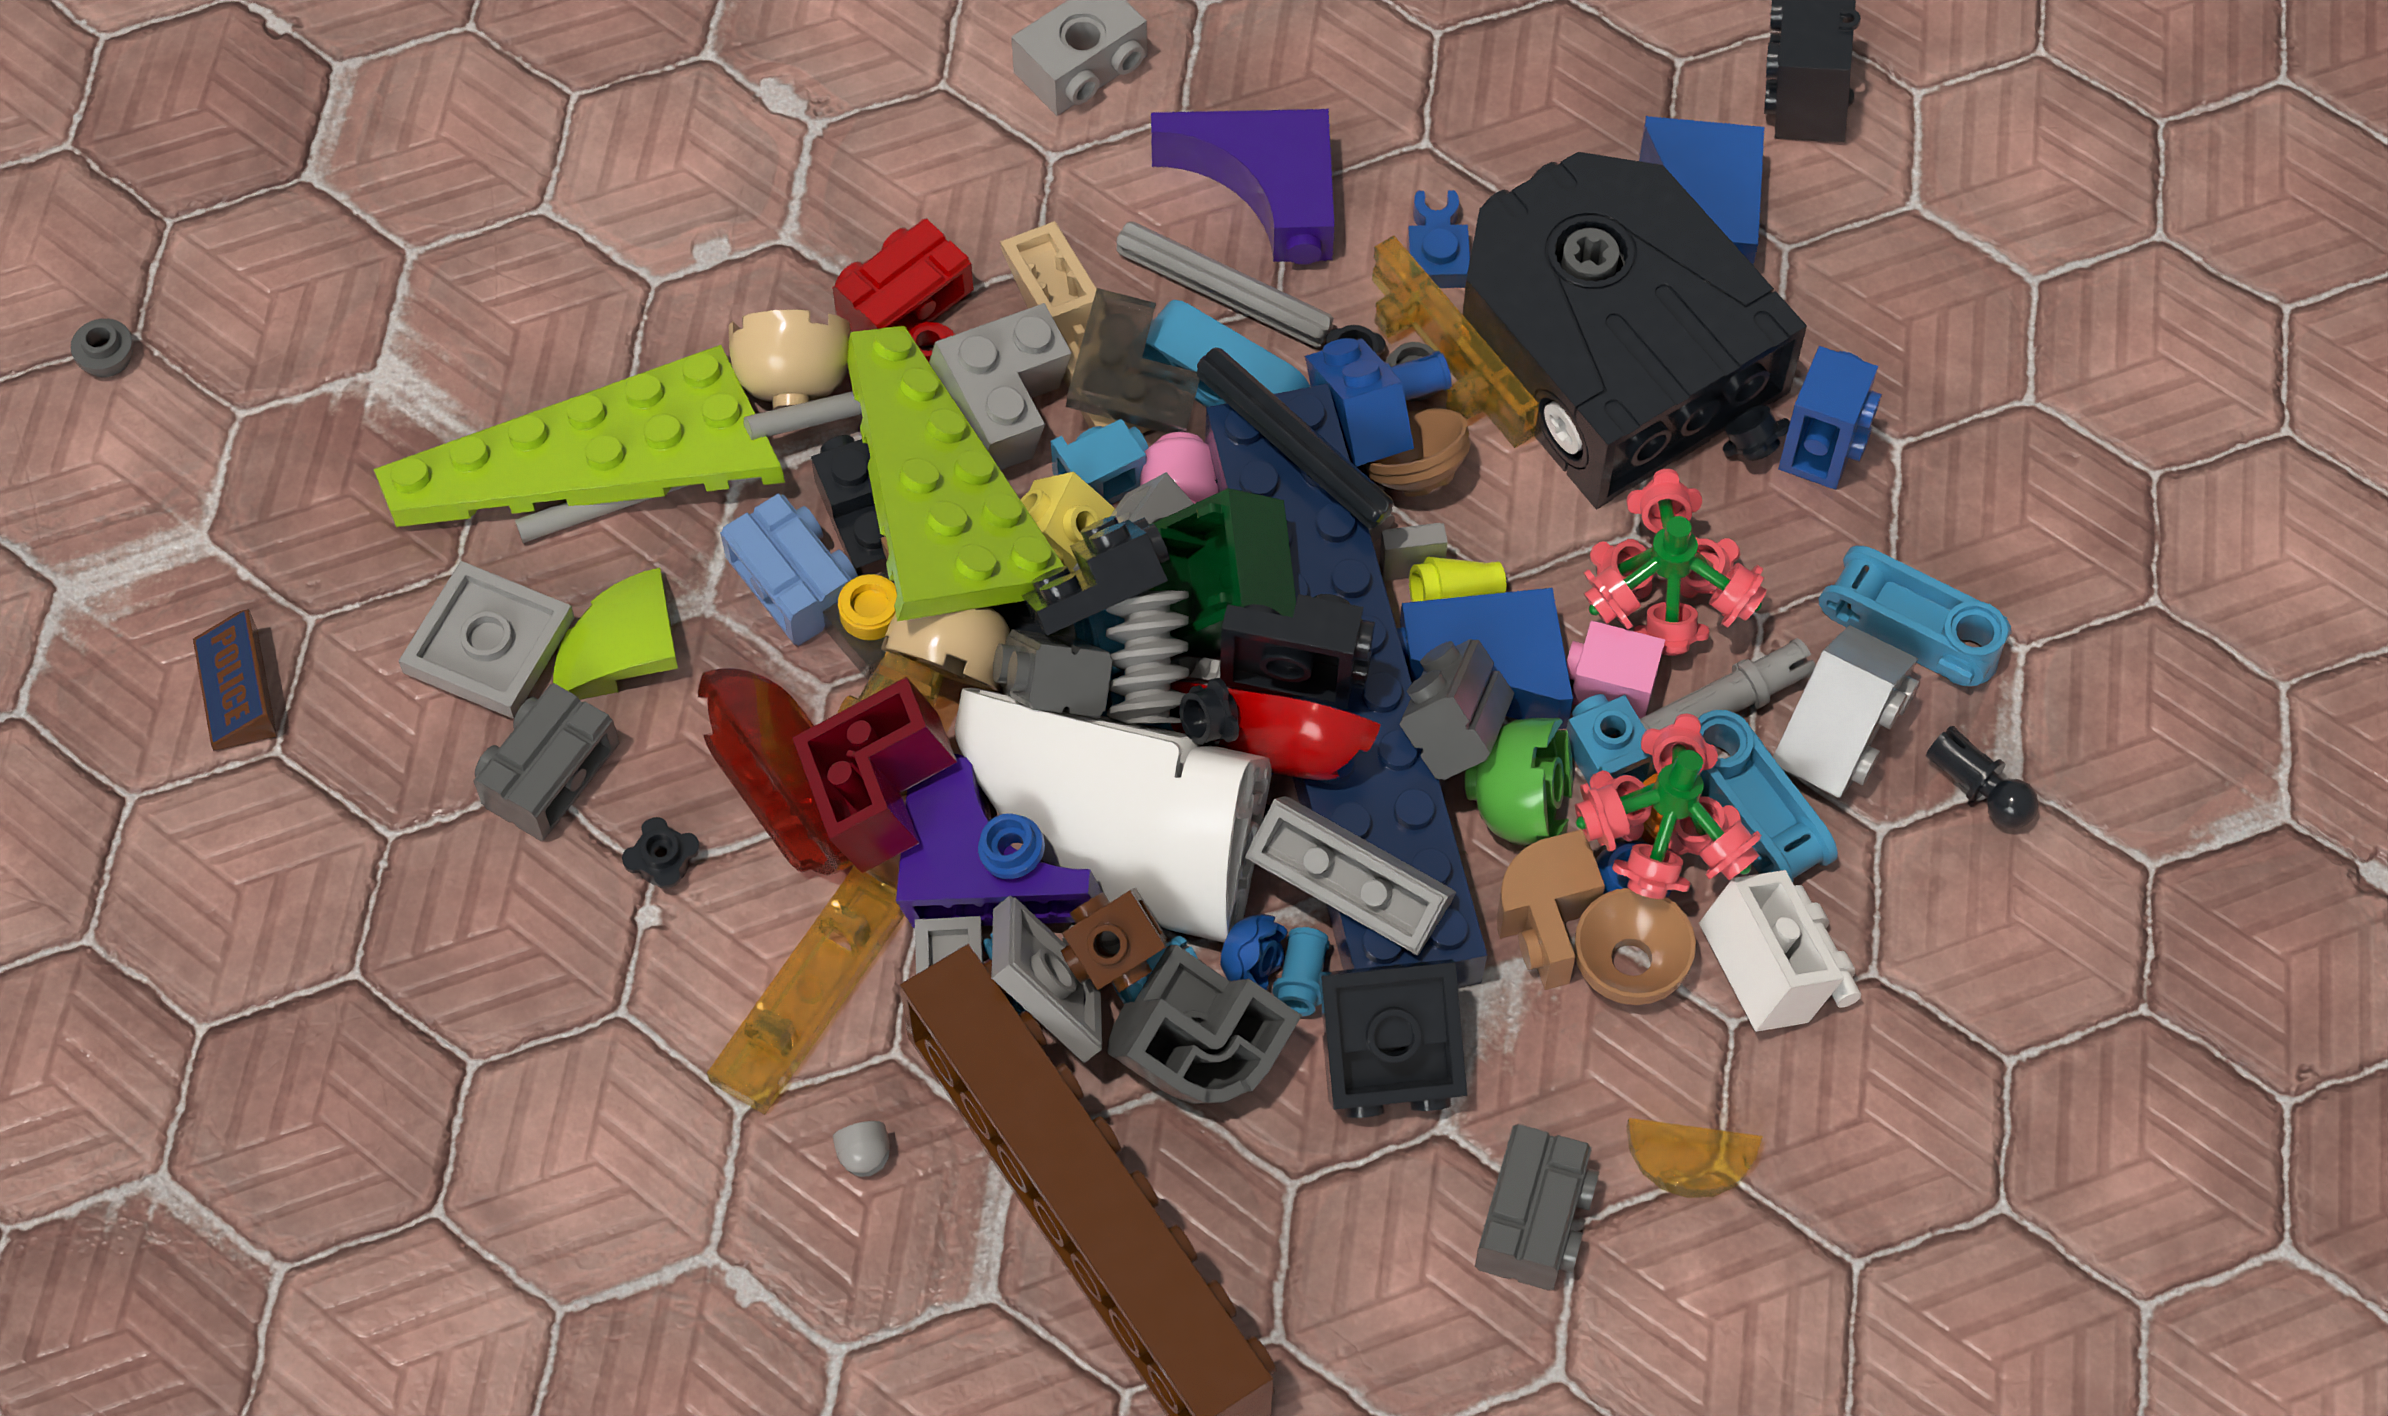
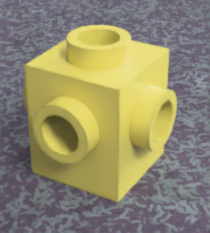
(1063, 508)

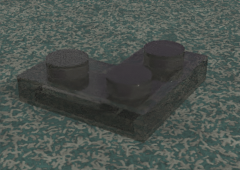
(1115, 378)

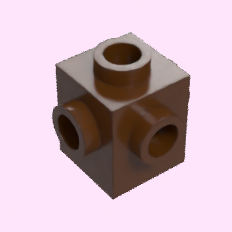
(1138, 936)

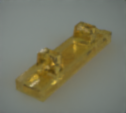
(1481, 375)
(807, 992)

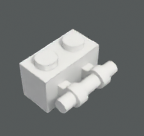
(1777, 951)

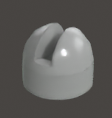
(862, 1147)

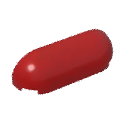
(1293, 733)

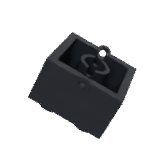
(1810, 68)

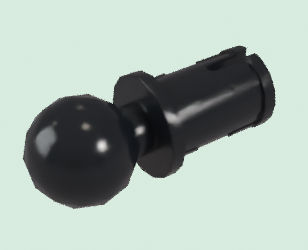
(2009, 801)

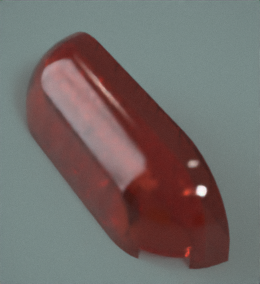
(756, 751)

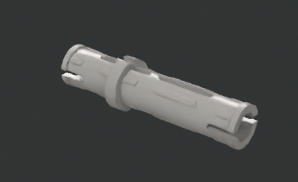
(1746, 686)

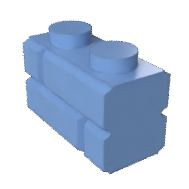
(787, 565)

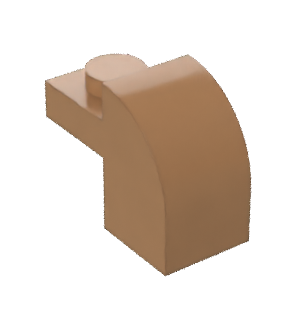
(1540, 892)

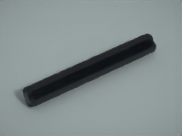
(1294, 438)

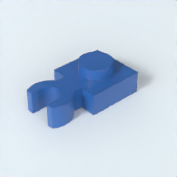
(1439, 243)

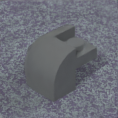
(1200, 1031)

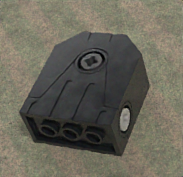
(1624, 317)

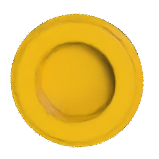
(867, 606)

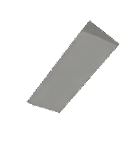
(1350, 874)

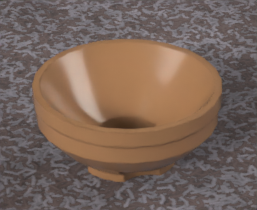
(1439, 449)
(1638, 921)

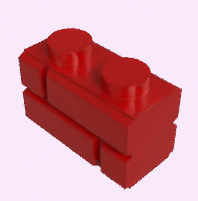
(904, 283)

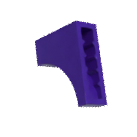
(1270, 161)
(945, 871)

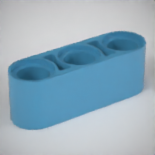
(1185, 334)

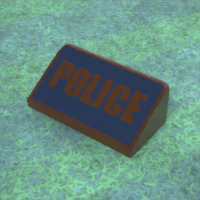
(234, 682)

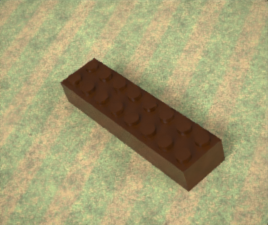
(1082, 1195)

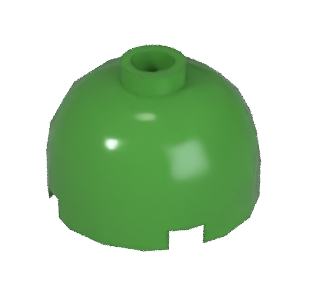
(1524, 781)

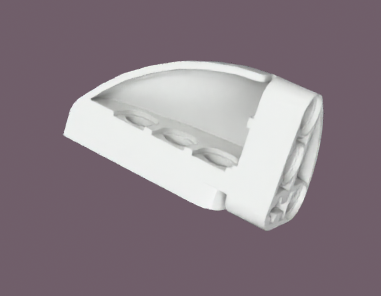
(1126, 804)

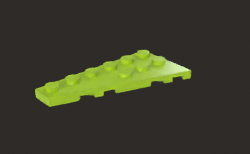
(596, 448)
(938, 495)

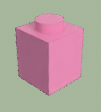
(1615, 665)

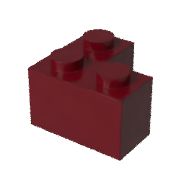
(863, 764)

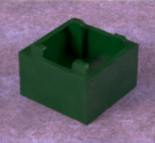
(1223, 554)

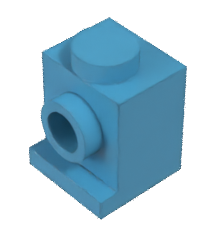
(1104, 457)
(1593, 749)

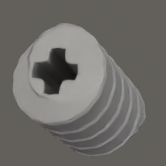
(1147, 657)

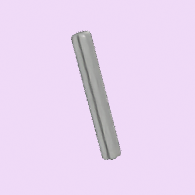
(1224, 284)

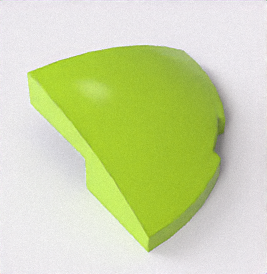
(618, 638)

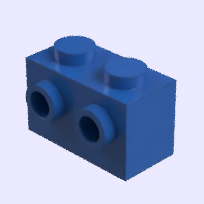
(1831, 417)

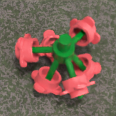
(1681, 558)
(1701, 824)

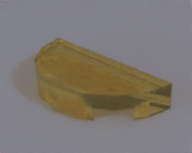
(1691, 1158)

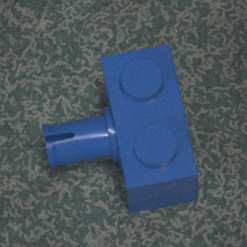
(1374, 395)

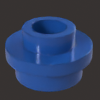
(1001, 833)

